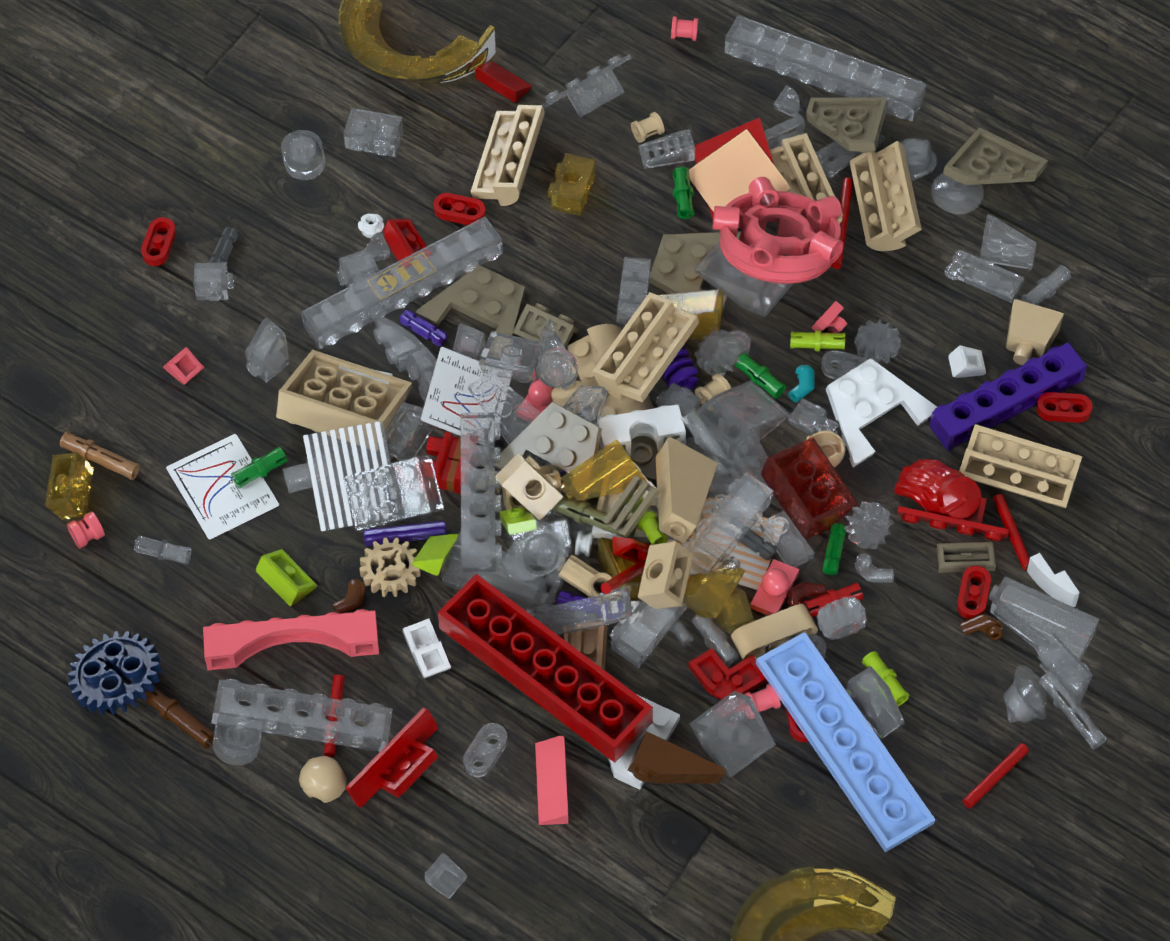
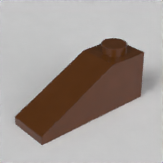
(668, 763)

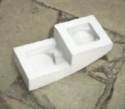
(1057, 586)
(426, 648)

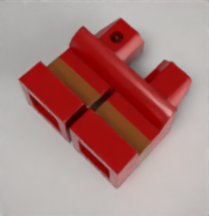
(448, 462)

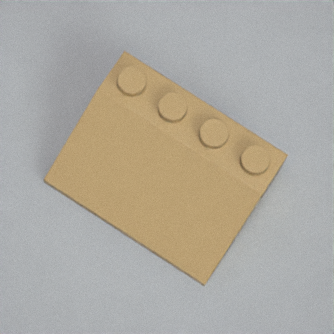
(331, 398)

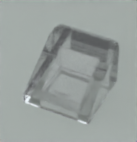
(469, 342)
(445, 876)

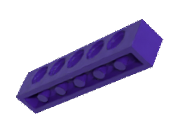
(1022, 396)

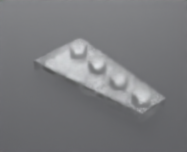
(508, 407)

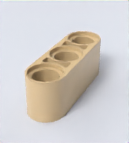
(772, 631)

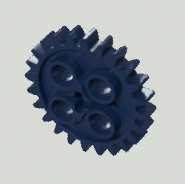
(103, 688)

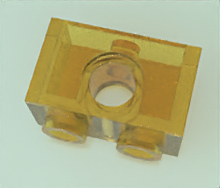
(572, 184)
(69, 486)

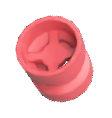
(85, 530)

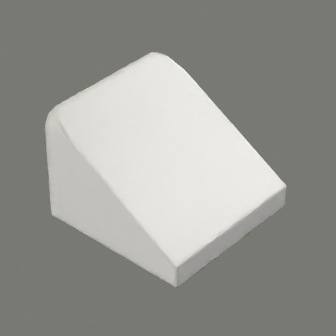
(966, 362)

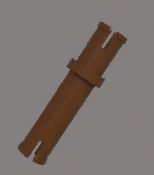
(171, 710)

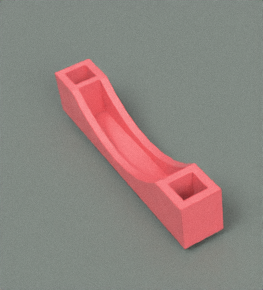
(234, 643)

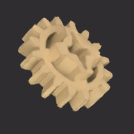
(390, 567)

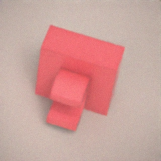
(830, 320)

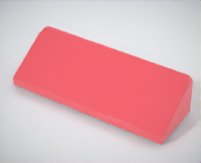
(551, 781)

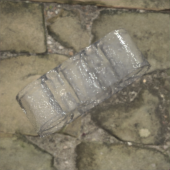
(633, 287)

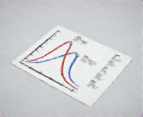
(449, 391)
(210, 489)

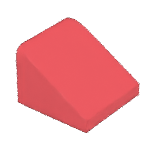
(183, 366)

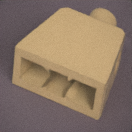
(1031, 330)

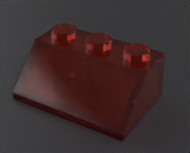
(808, 487)

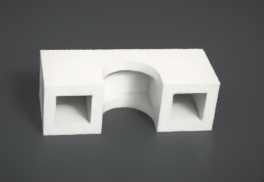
(654, 423)

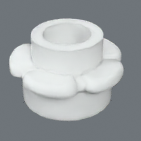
(370, 230)

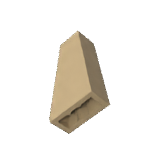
(683, 487)

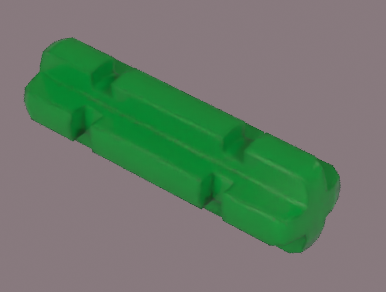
(834, 549)

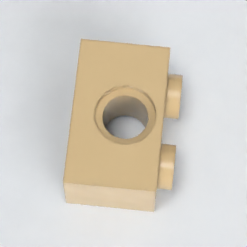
(538, 499)
(665, 575)

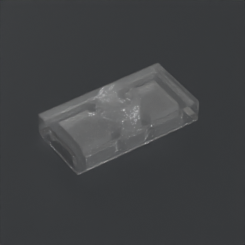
(785, 130)

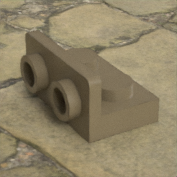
(535, 318)

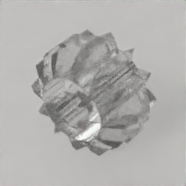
(878, 341)
(718, 352)
(869, 525)
(841, 618)

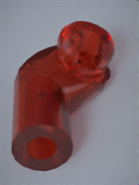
(802, 590)

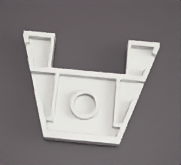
(867, 395)

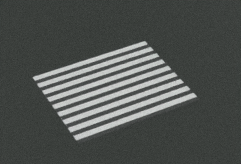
(338, 455)

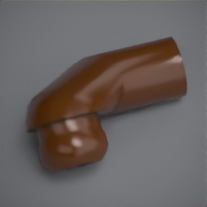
(353, 599)
(984, 624)

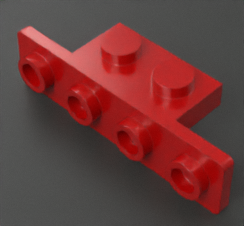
(964, 525)
(398, 762)

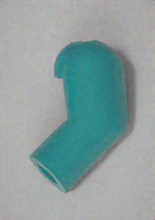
(806, 383)

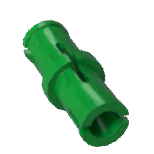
(683, 193)
(760, 375)
(259, 467)

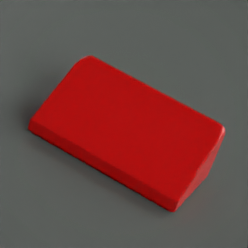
(502, 81)
(402, 238)
(630, 549)

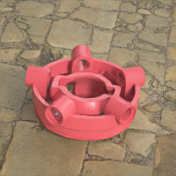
(805, 232)

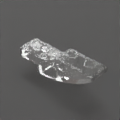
(406, 352)

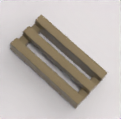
(622, 501)
(961, 562)

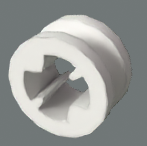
(584, 543)

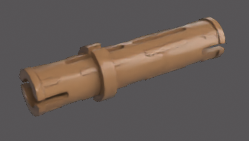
(99, 455)

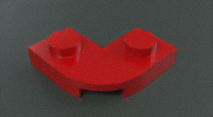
(722, 681)

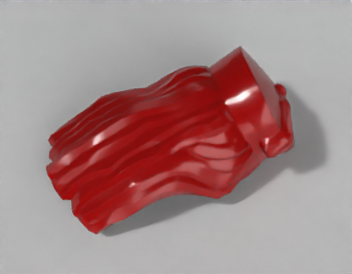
(939, 488)

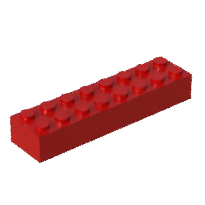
(545, 668)

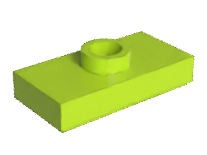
(518, 520)

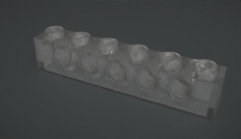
(479, 555)
(311, 727)

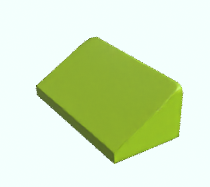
(435, 553)
(285, 577)

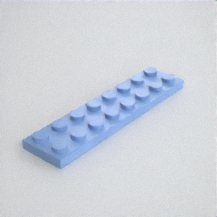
(845, 742)

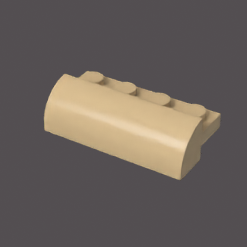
(508, 154)
(801, 168)
(885, 197)
(644, 348)
(588, 353)
(1020, 466)

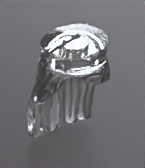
(556, 364)

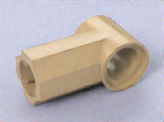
(582, 576)

